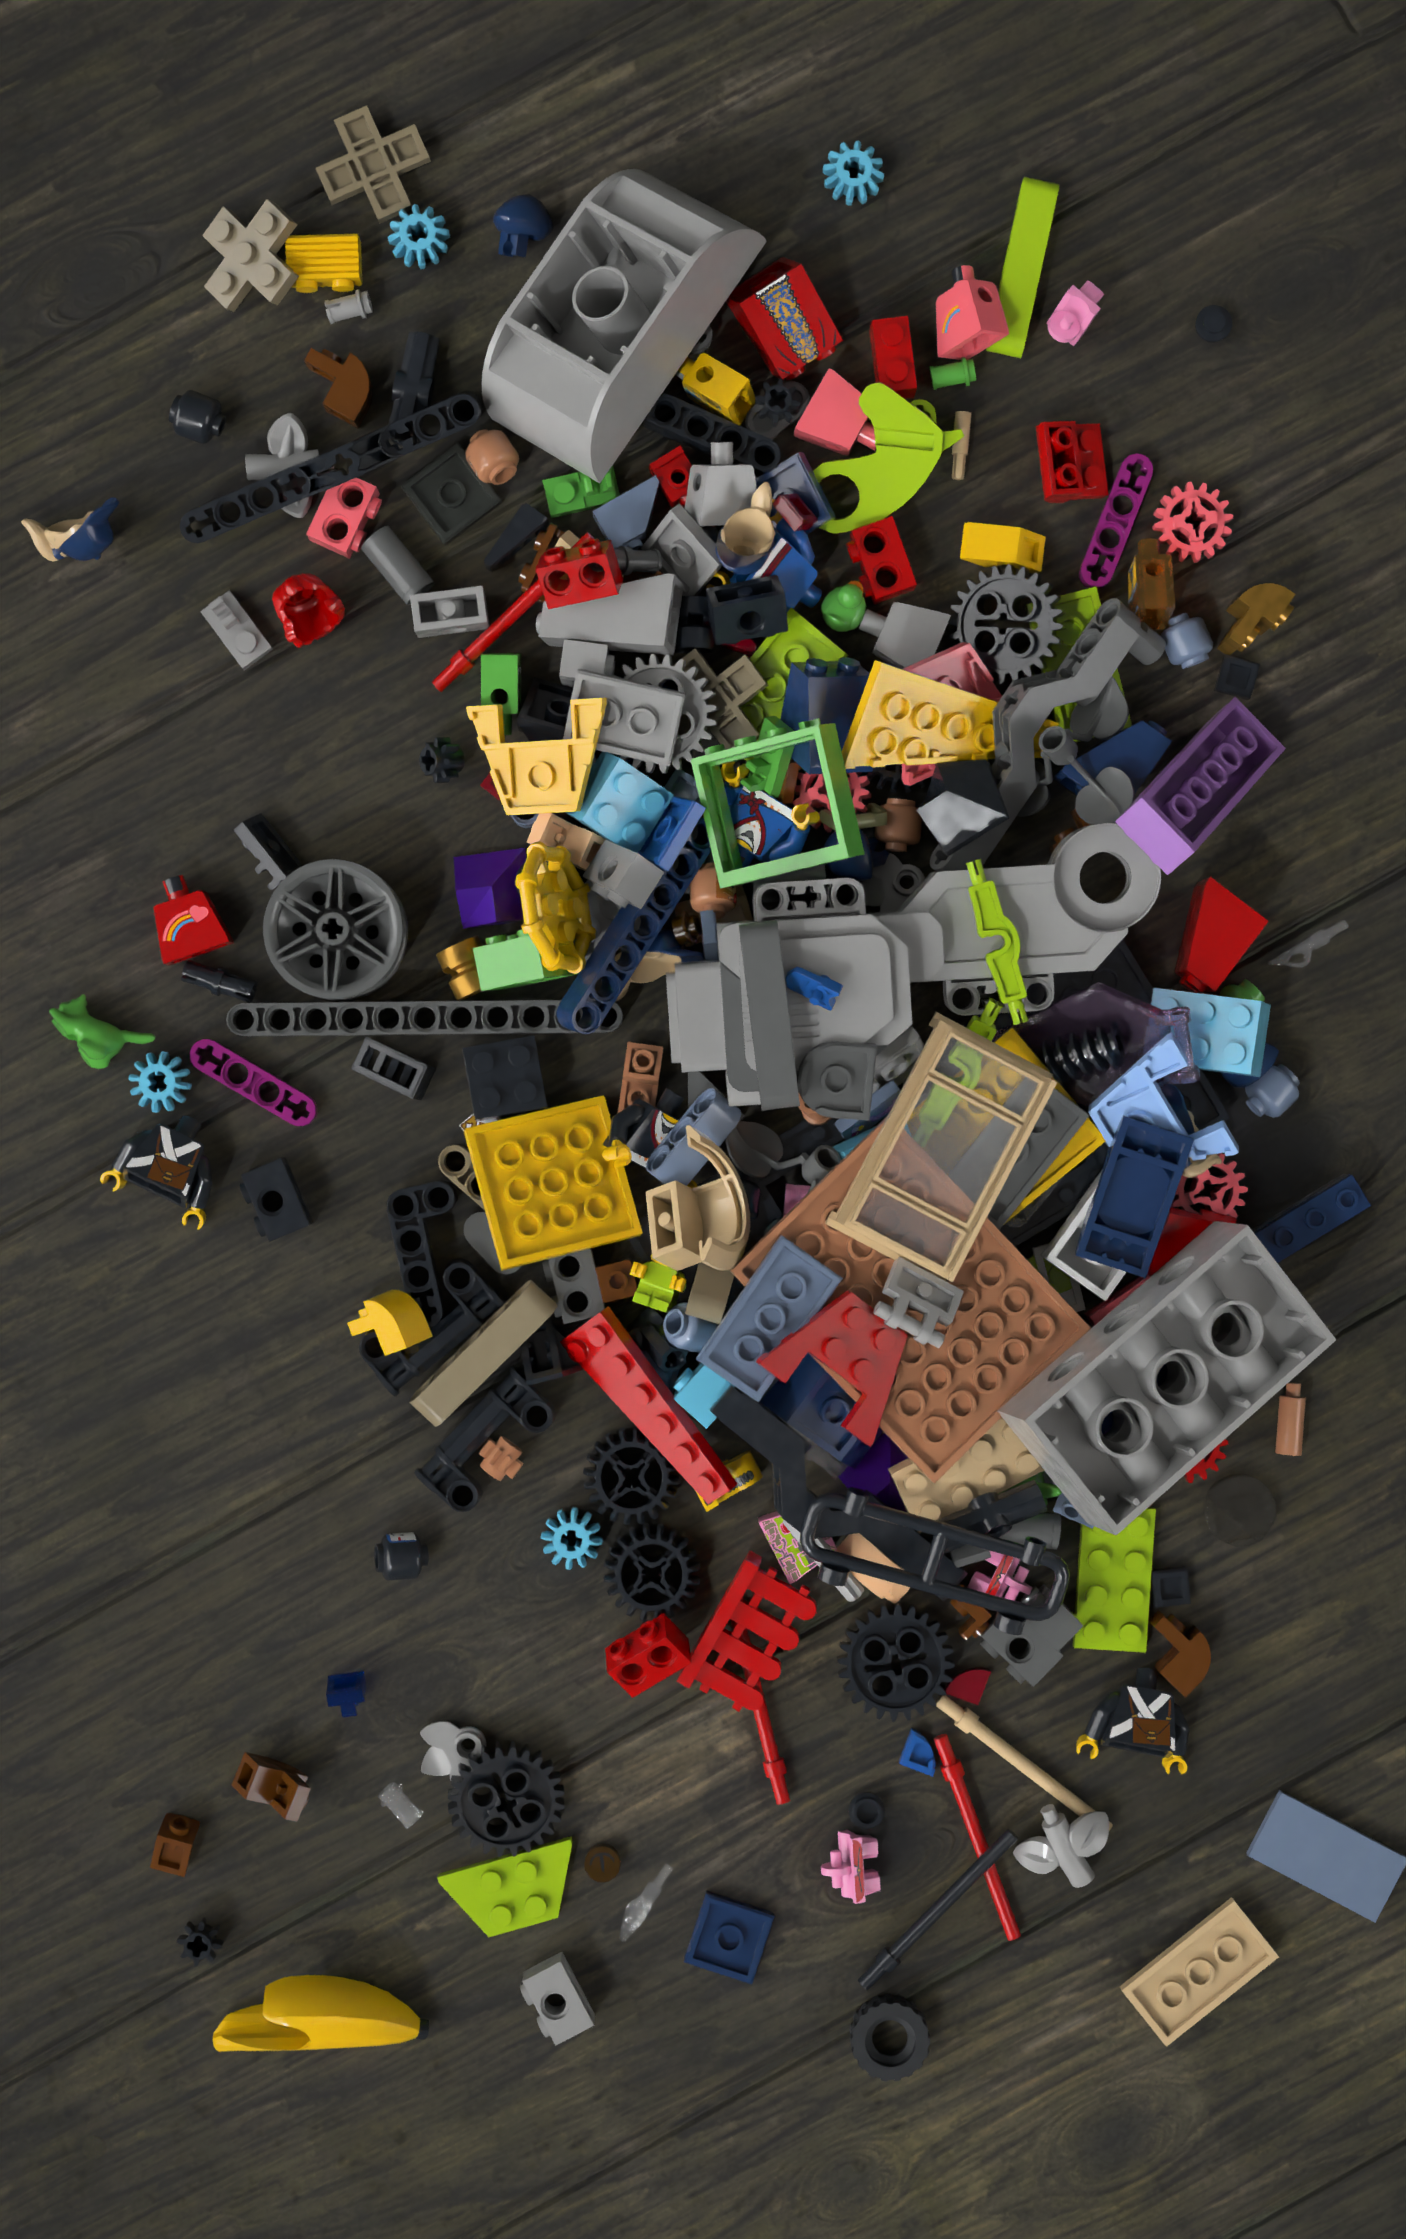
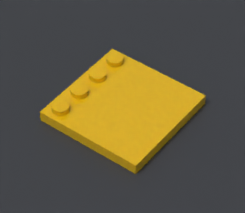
(549, 1183)

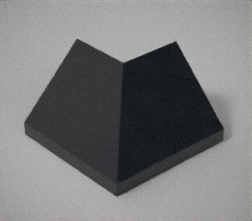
(545, 711)
(962, 803)

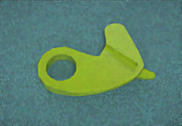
(905, 455)

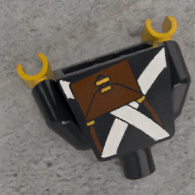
(167, 1165)
(1140, 1722)

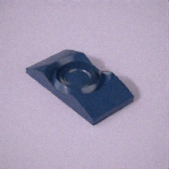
(1133, 1196)

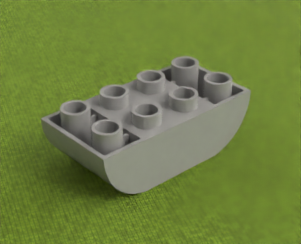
(611, 317)

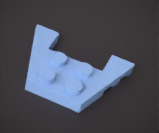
(1141, 1098)

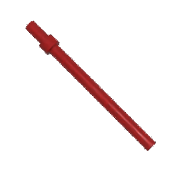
(464, 660)
(774, 1765)
(954, 1772)

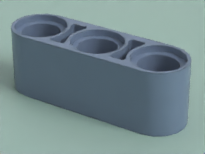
(674, 1157)

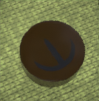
(602, 1862)

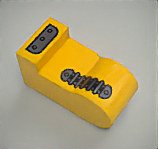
(744, 1471)

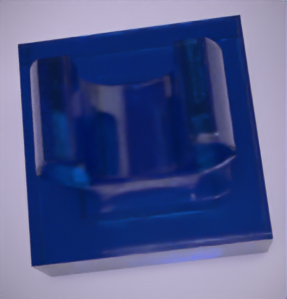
(346, 1691)

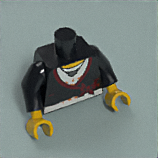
(640, 1130)

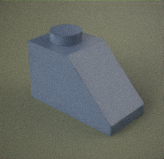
(628, 515)

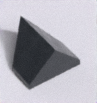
(545, 1356)

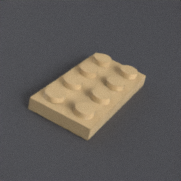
(988, 1466)
(1199, 1971)

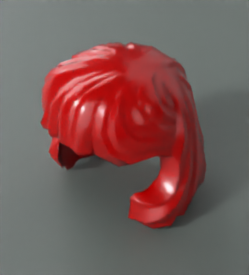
(307, 608)

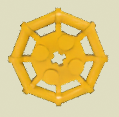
(555, 907)

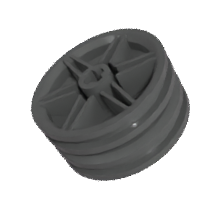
(292, 953)

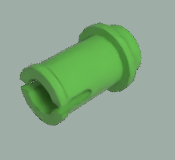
(953, 373)

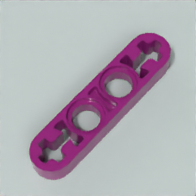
(1112, 520)
(254, 1081)

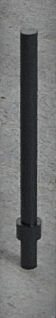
(890, 1957)

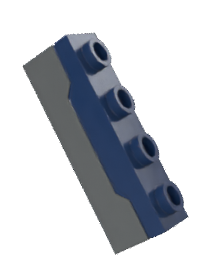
(1312, 1217)

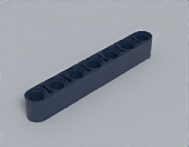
(632, 943)

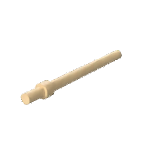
(968, 1722)

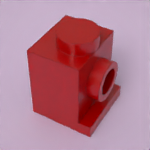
(664, 468)

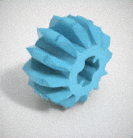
(867, 173)
(413, 225)
(172, 1080)
(561, 1544)

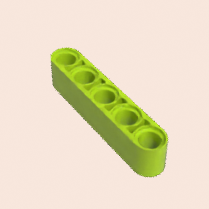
(1024, 261)

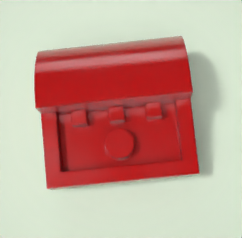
(1071, 461)

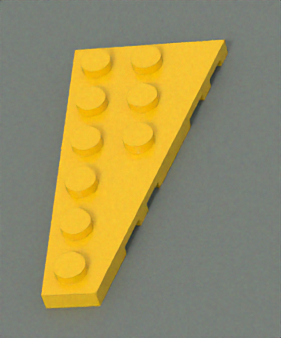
(920, 722)

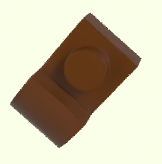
(351, 388)
(1189, 1657)
(272, 1783)

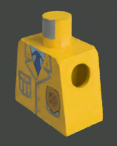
(717, 388)

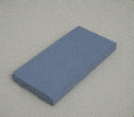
(773, 1304)
(1327, 1856)

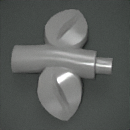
(288, 446)
(1065, 1845)

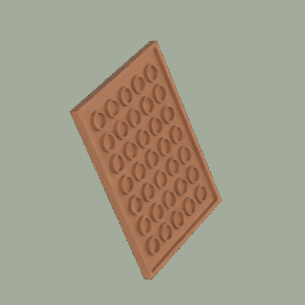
(998, 1342)

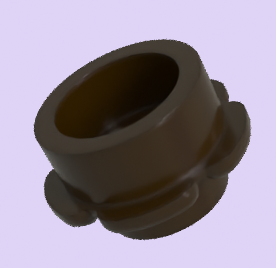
(686, 928)

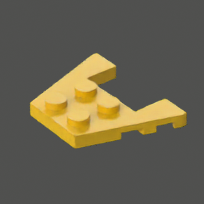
(540, 774)

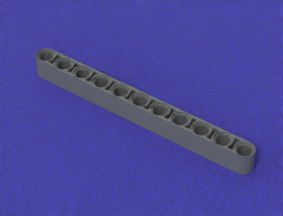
(407, 1024)

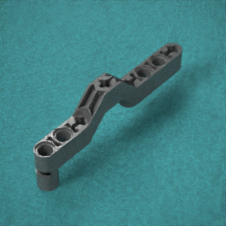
(1031, 699)

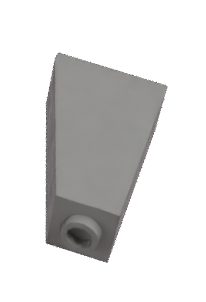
(635, 620)

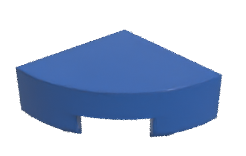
(918, 1754)

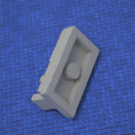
(236, 630)

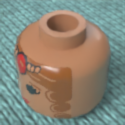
(707, 895)

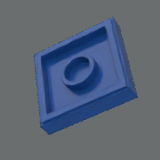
(671, 832)

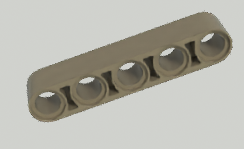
(483, 1353)

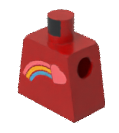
(188, 923)

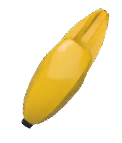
(319, 2014)

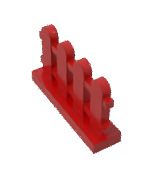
(748, 1616)

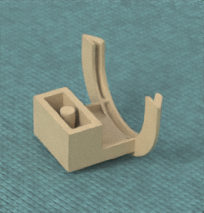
(701, 1222)

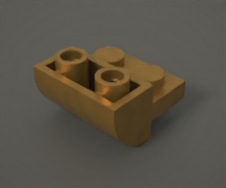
(1256, 612)

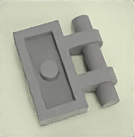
(923, 1293)

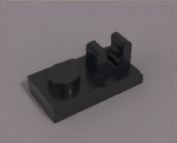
(268, 847)

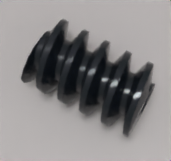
(1086, 1054)

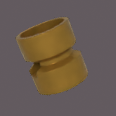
(461, 964)

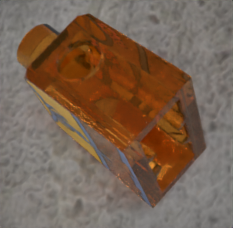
(1151, 585)

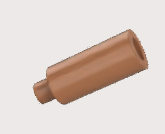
(1290, 1421)

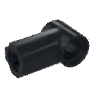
(649, 1335)

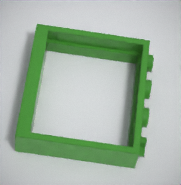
(719, 819)

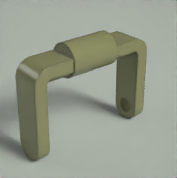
(875, 817)

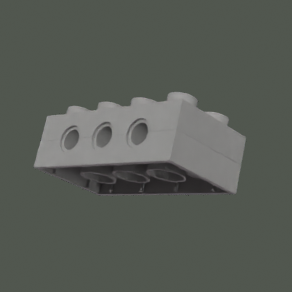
(1209, 1383)

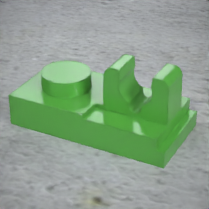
(579, 492)
(770, 768)

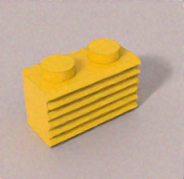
(325, 261)

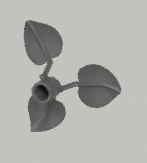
(1112, 789)
(758, 1148)

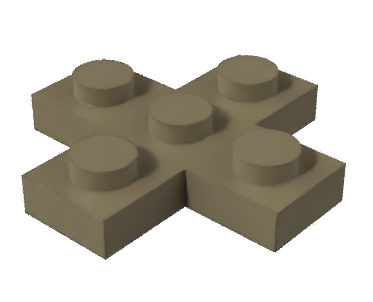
(373, 164)
(250, 255)
(732, 690)

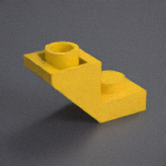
(1002, 545)

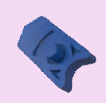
(819, 989)

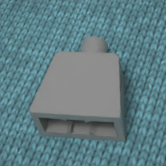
(719, 487)
(905, 634)

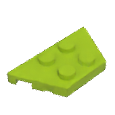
(512, 1890)

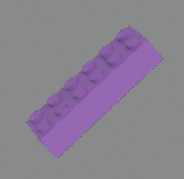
(1200, 786)

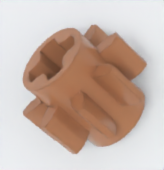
(501, 1458)

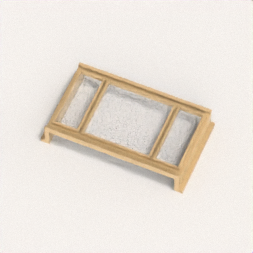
(944, 1150)

